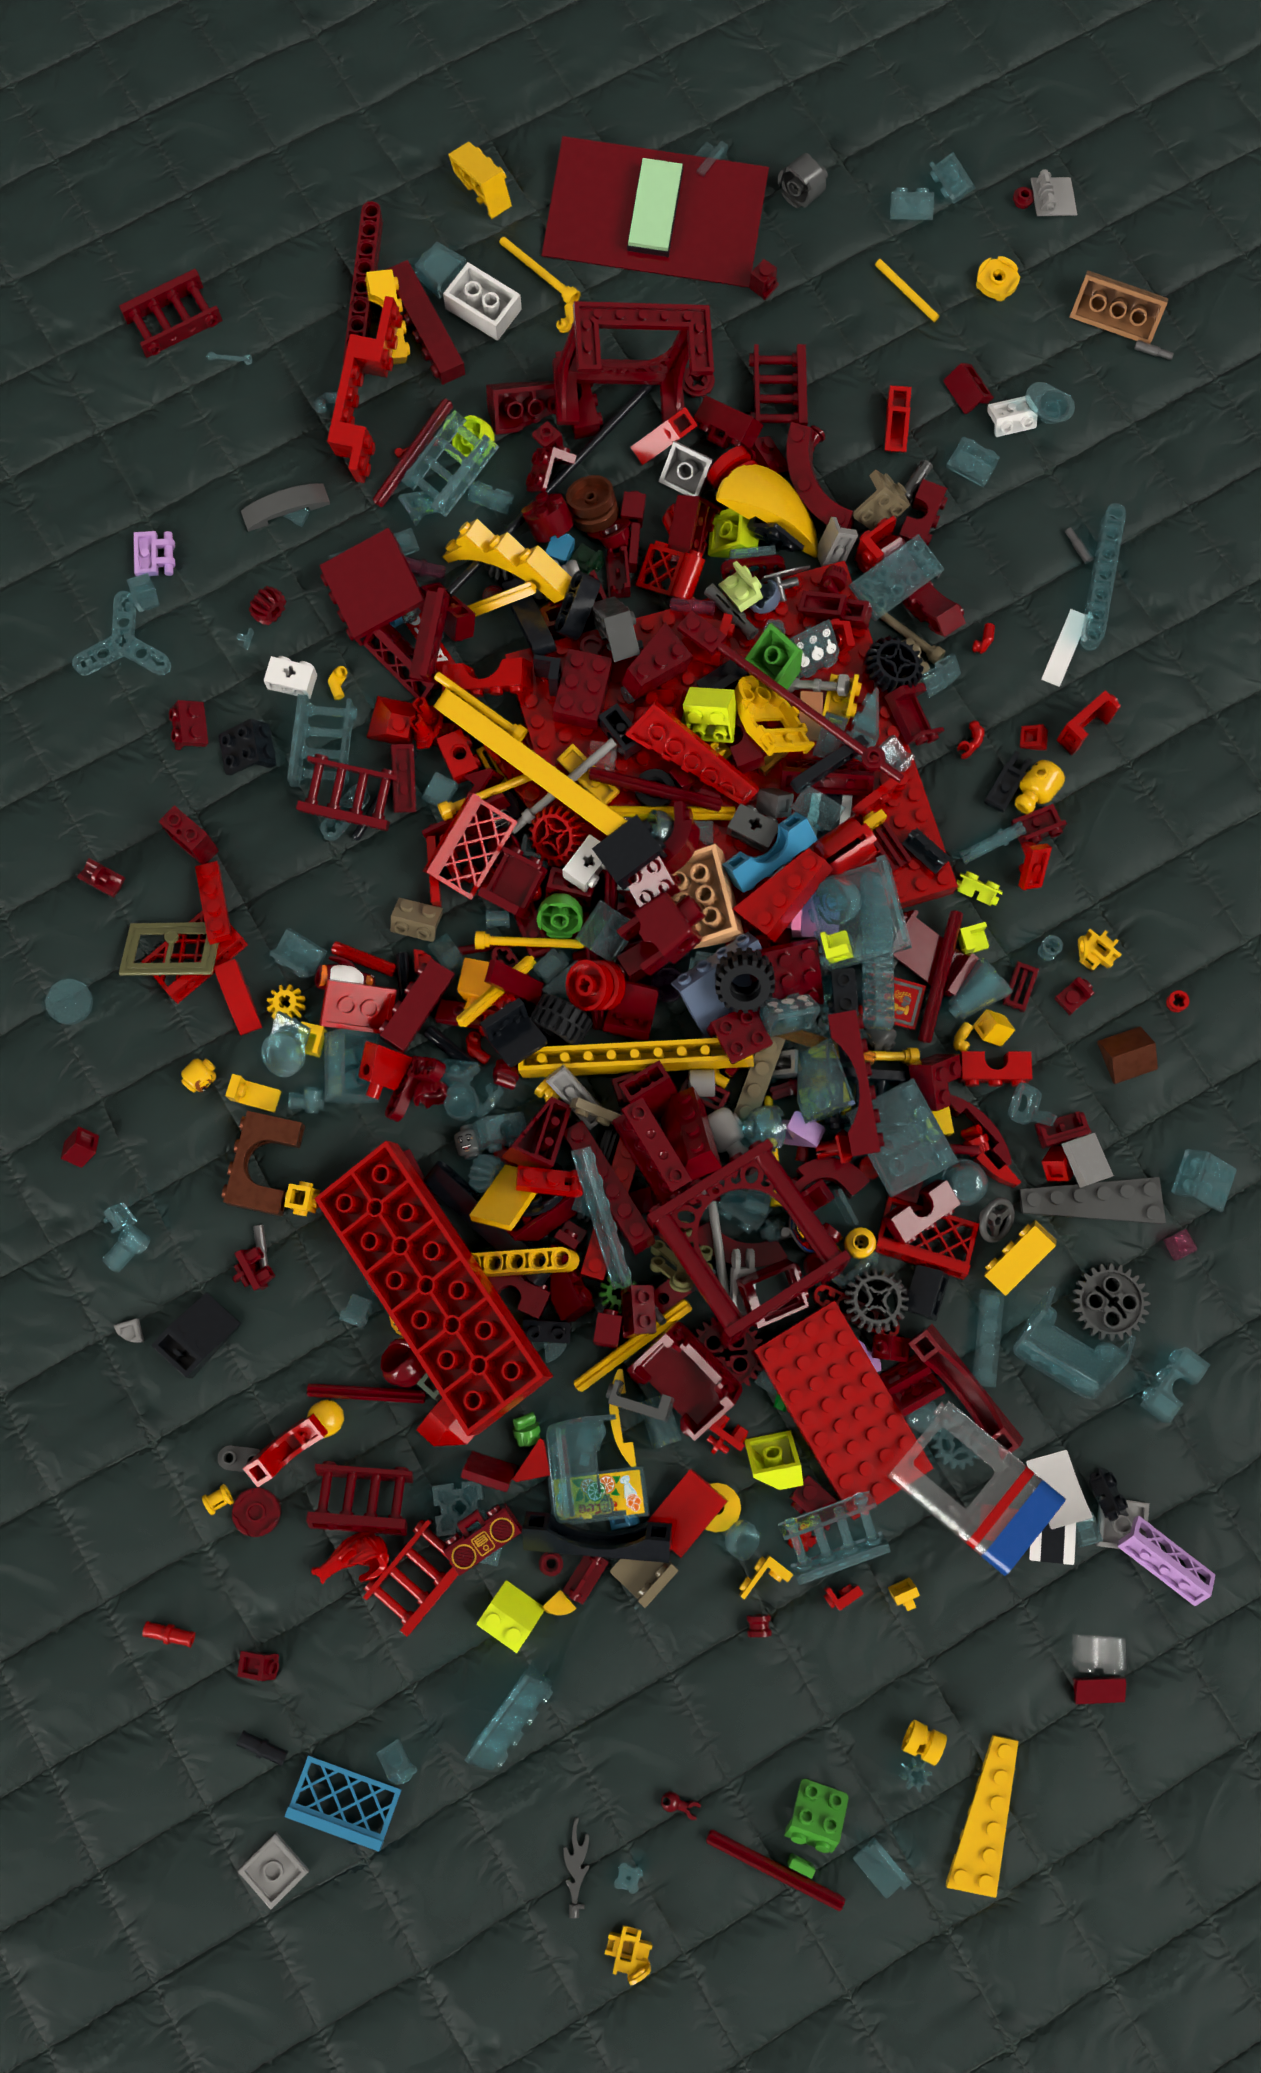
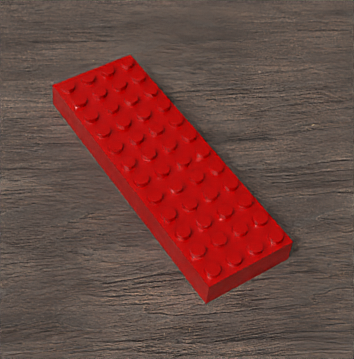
(433, 1288)

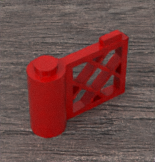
(682, 576)

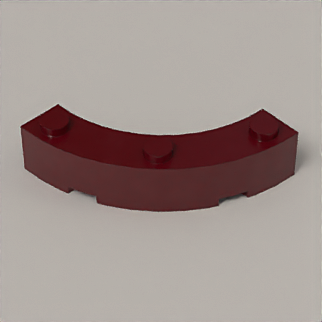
(805, 482)
(927, 603)

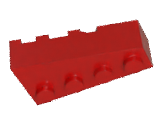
(784, 894)

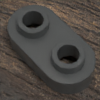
(240, 1454)

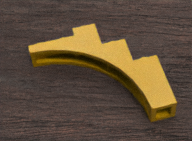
(504, 551)

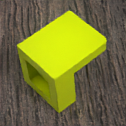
(973, 938)
(836, 946)

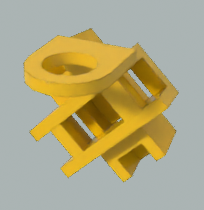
(1090, 949)
(639, 1965)

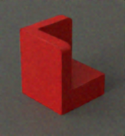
(1057, 1165)

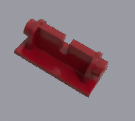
(585, 1578)

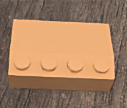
(712, 890)

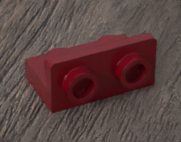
(638, 1310)
(811, 1497)

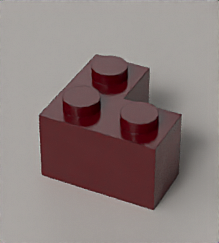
(933, 1076)

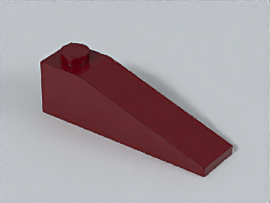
(519, 404)

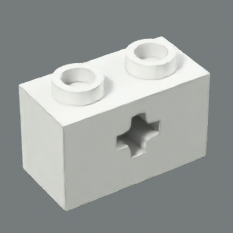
(281, 668)
(577, 872)

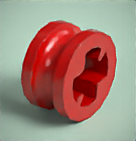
(1185, 1001)

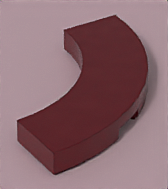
(765, 1252)

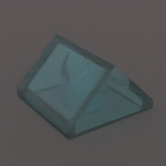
(600, 932)

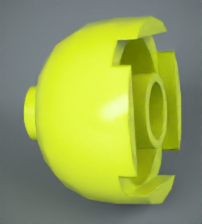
(478, 428)

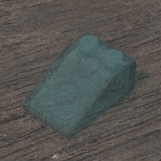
(822, 1083)

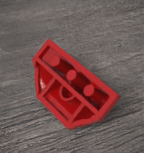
(442, 1428)

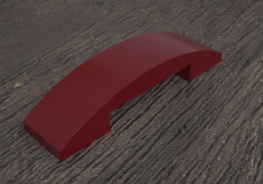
(1000, 1150)

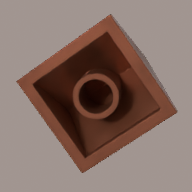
(1129, 1054)

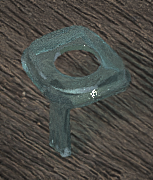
(1031, 1113)

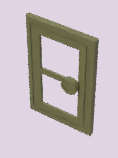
(171, 936)

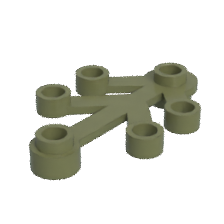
(679, 1279)

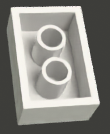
(482, 301)

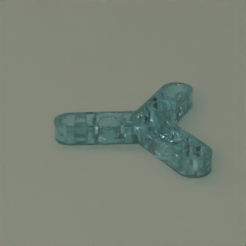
(128, 650)

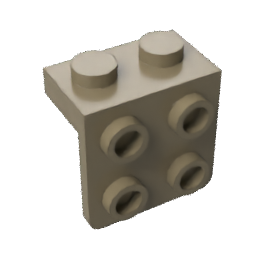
(884, 503)

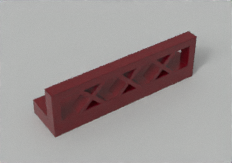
(429, 635)
(403, 652)
(844, 781)

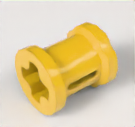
(217, 1499)

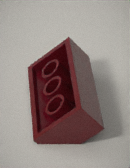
(690, 1133)

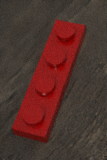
(213, 902)

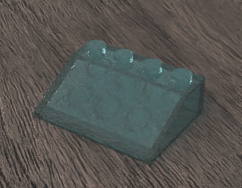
(912, 1139)
(509, 1719)

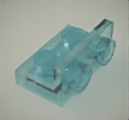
(973, 461)

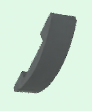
(284, 502)

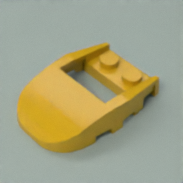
(759, 703)

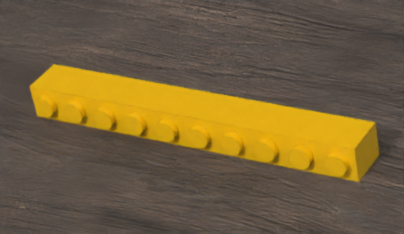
(629, 1057)

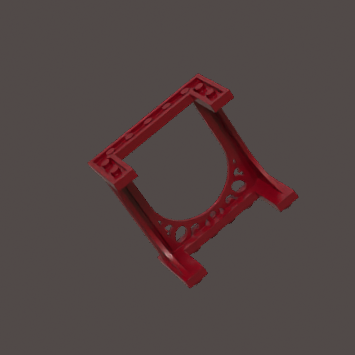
(582, 356)
(665, 1223)

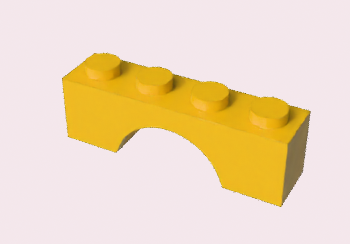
(384, 284)

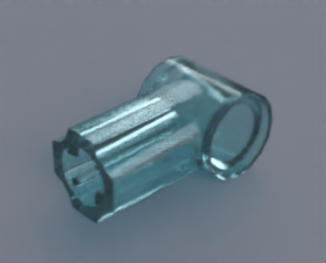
(130, 1242)

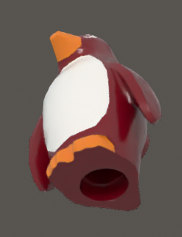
(342, 971)

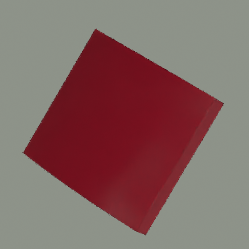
(911, 1385)

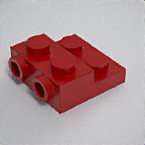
(669, 699)

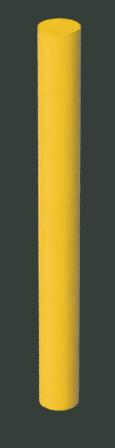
(907, 290)

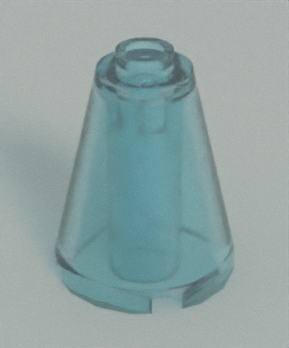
(979, 991)

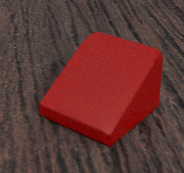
(1034, 737)

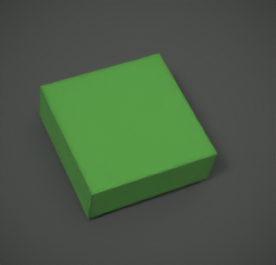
(801, 1865)

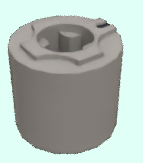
(703, 1081)

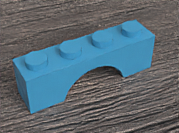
(793, 837)

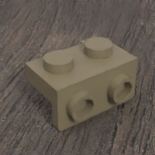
(415, 919)

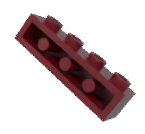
(416, 1006)

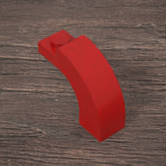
(284, 1449)

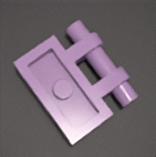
(146, 553)

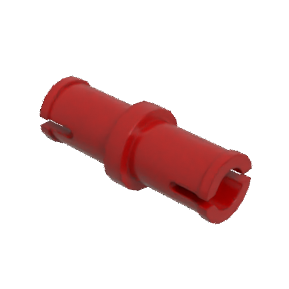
(168, 1634)

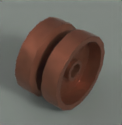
(592, 503)

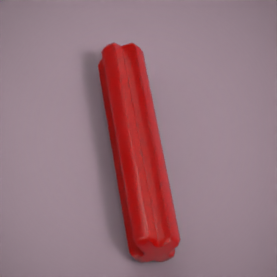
(363, 958)

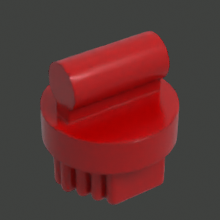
(975, 1136)

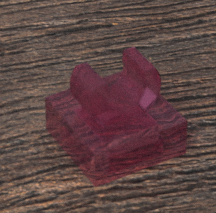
(1180, 1245)

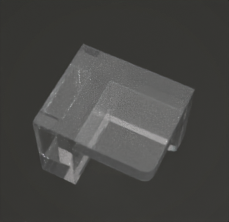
(609, 760)

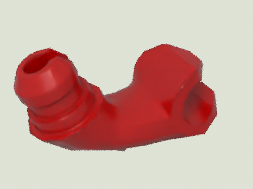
(977, 737)

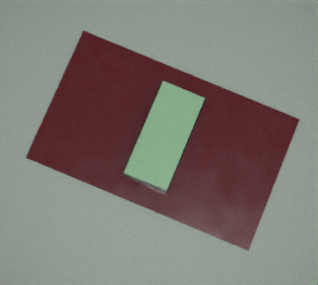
(655, 212)

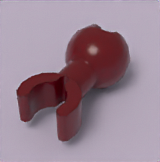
(674, 1803)

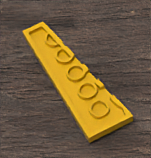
(982, 1841)

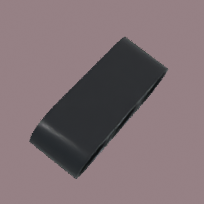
(577, 605)

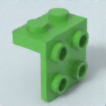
(817, 1816)

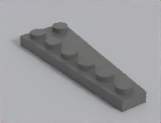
(1113, 1200)

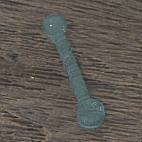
(247, 358)

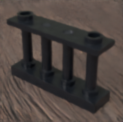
(880, 1078)

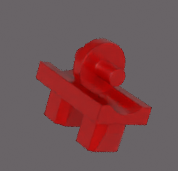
(735, 1439)

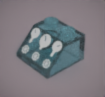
(818, 648)
(789, 1014)

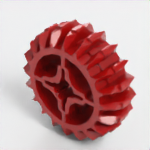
(548, 826)

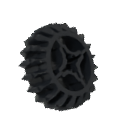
(901, 661)

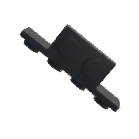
(843, 998)

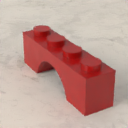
(511, 676)

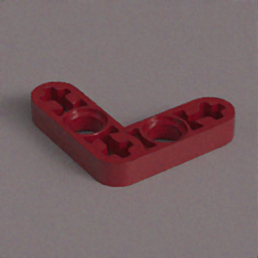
(420, 1069)

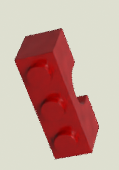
(975, 1070)

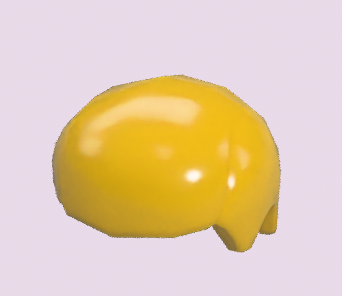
(329, 1414)

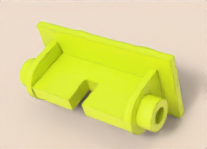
(987, 891)

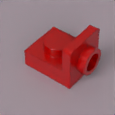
(843, 635)
(847, 1595)

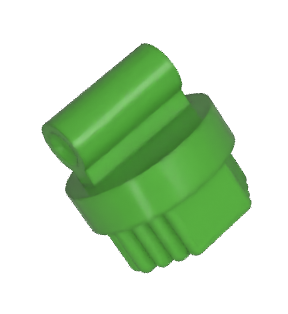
(526, 1430)

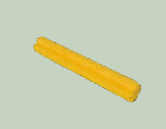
(503, 598)

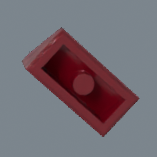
(1099, 1689)

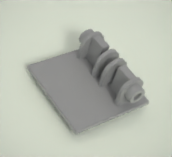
(1053, 195)

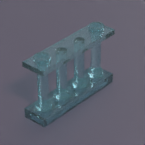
(464, 476)
(303, 730)
(841, 1557)

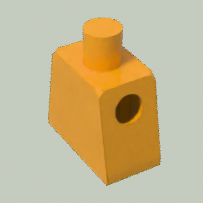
(472, 980)

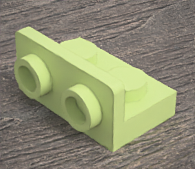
(741, 588)

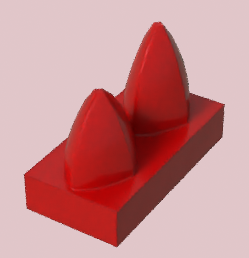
(1034, 865)

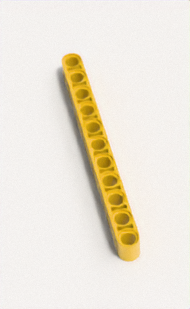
(529, 763)

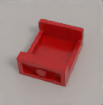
(1074, 735)

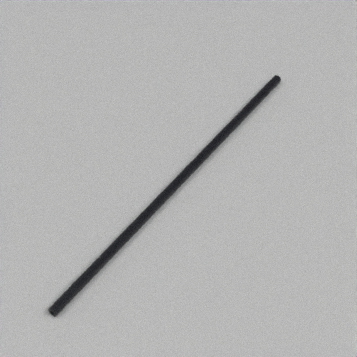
(559, 478)

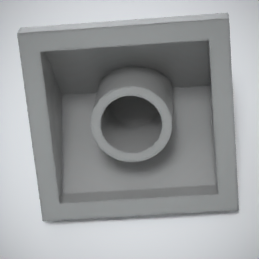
(686, 470)

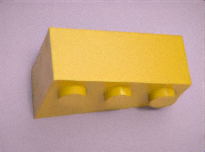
(482, 176)
(1020, 1257)

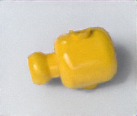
(1039, 785)

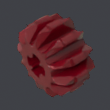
(267, 605)

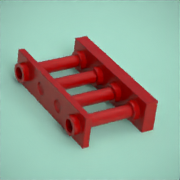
(425, 1599)

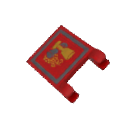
(907, 1002)

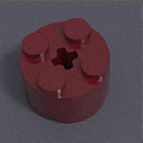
(548, 516)

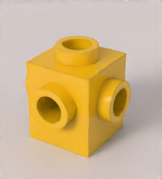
(301, 1198)

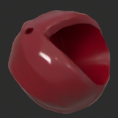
(401, 1365)

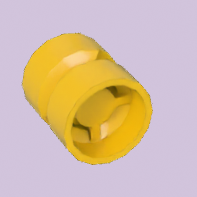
(924, 1742)

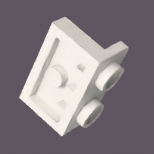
(1012, 416)

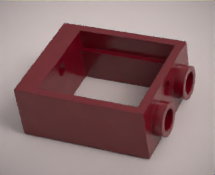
(188, 835)
(633, 957)
(750, 1298)

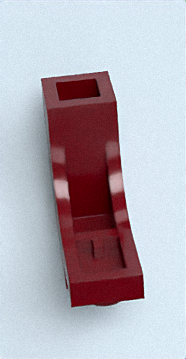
(683, 839)
(844, 1175)

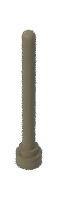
(933, 653)

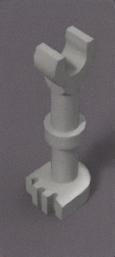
(841, 686)

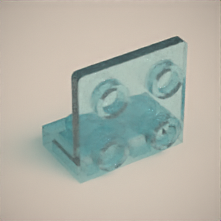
(1204, 1178)

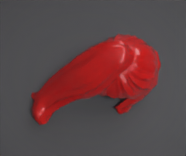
(357, 1549)

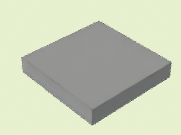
(1087, 1160)
(1115, 1530)
(273, 1870)

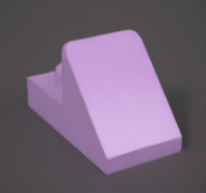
(802, 1134)

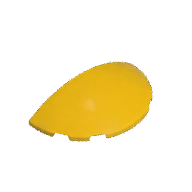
(770, 497)

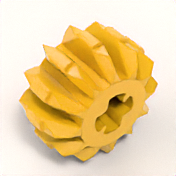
(289, 995)

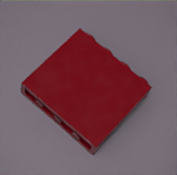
(372, 584)

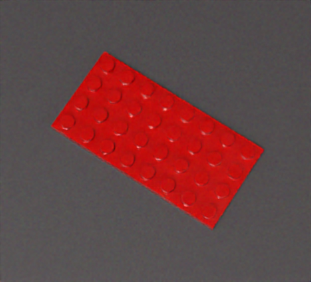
(839, 1404)

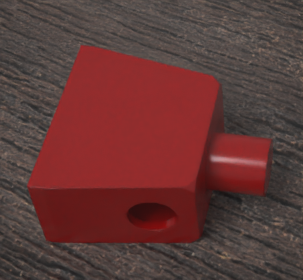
(382, 1068)

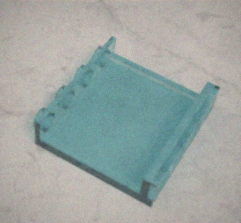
(880, 922)

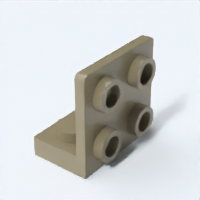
(643, 1578)

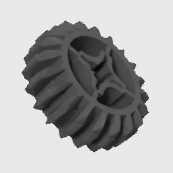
(883, 1308)

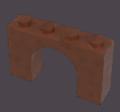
(257, 1131)

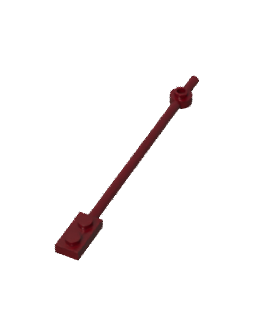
(713, 640)

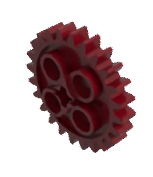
(749, 1344)

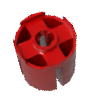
(842, 836)

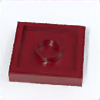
(489, 1471)

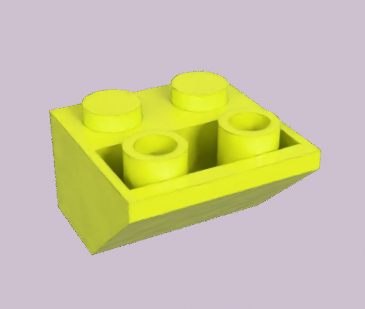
(711, 713)

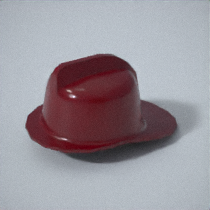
(615, 535)

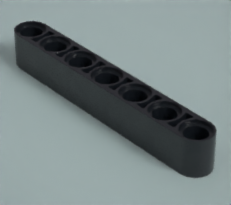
(462, 1200)

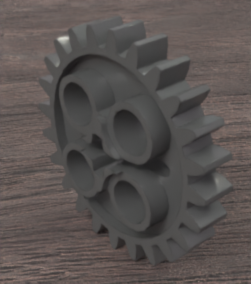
(1124, 1287)

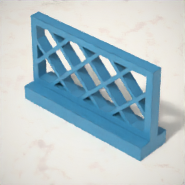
(334, 1825)

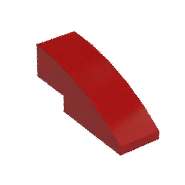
(897, 418)
(238, 997)

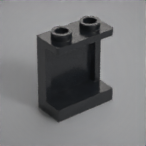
(629, 850)

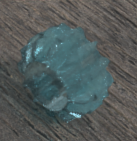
(484, 1172)

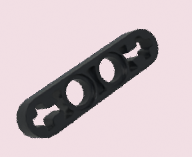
(826, 766)

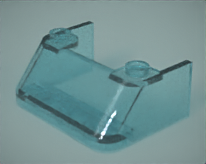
(1066, 1358)
(575, 1470)

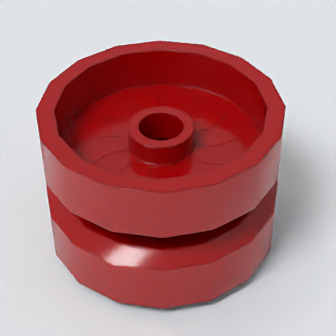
(726, 463)
(595, 985)

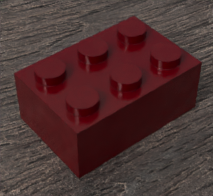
(582, 689)

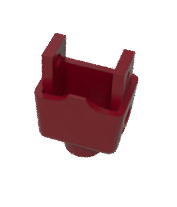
(666, 925)

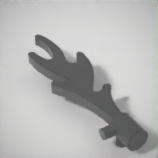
(573, 1865)

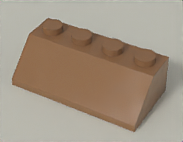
(1118, 307)

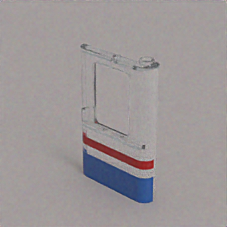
(1005, 1512)

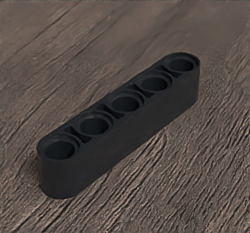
(530, 621)

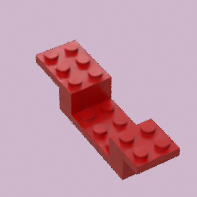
(367, 357)

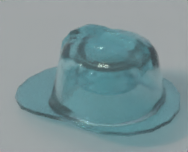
(1049, 403)

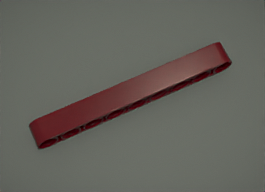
(370, 223)

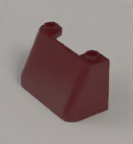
(691, 1375)

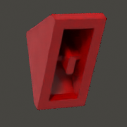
(535, 1465)

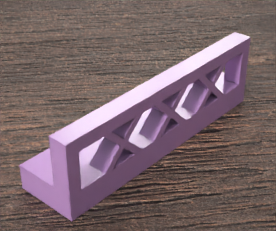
(1167, 1565)

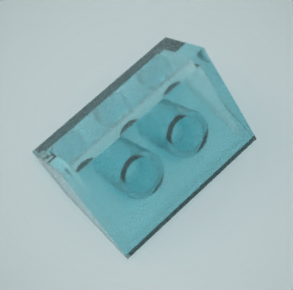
(342, 1064)

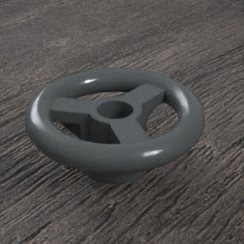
(994, 1218)

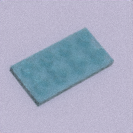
(897, 577)

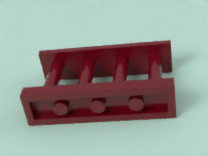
(162, 296)
(797, 379)
(355, 813)
(651, 1150)
(369, 1521)

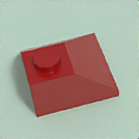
(391, 721)

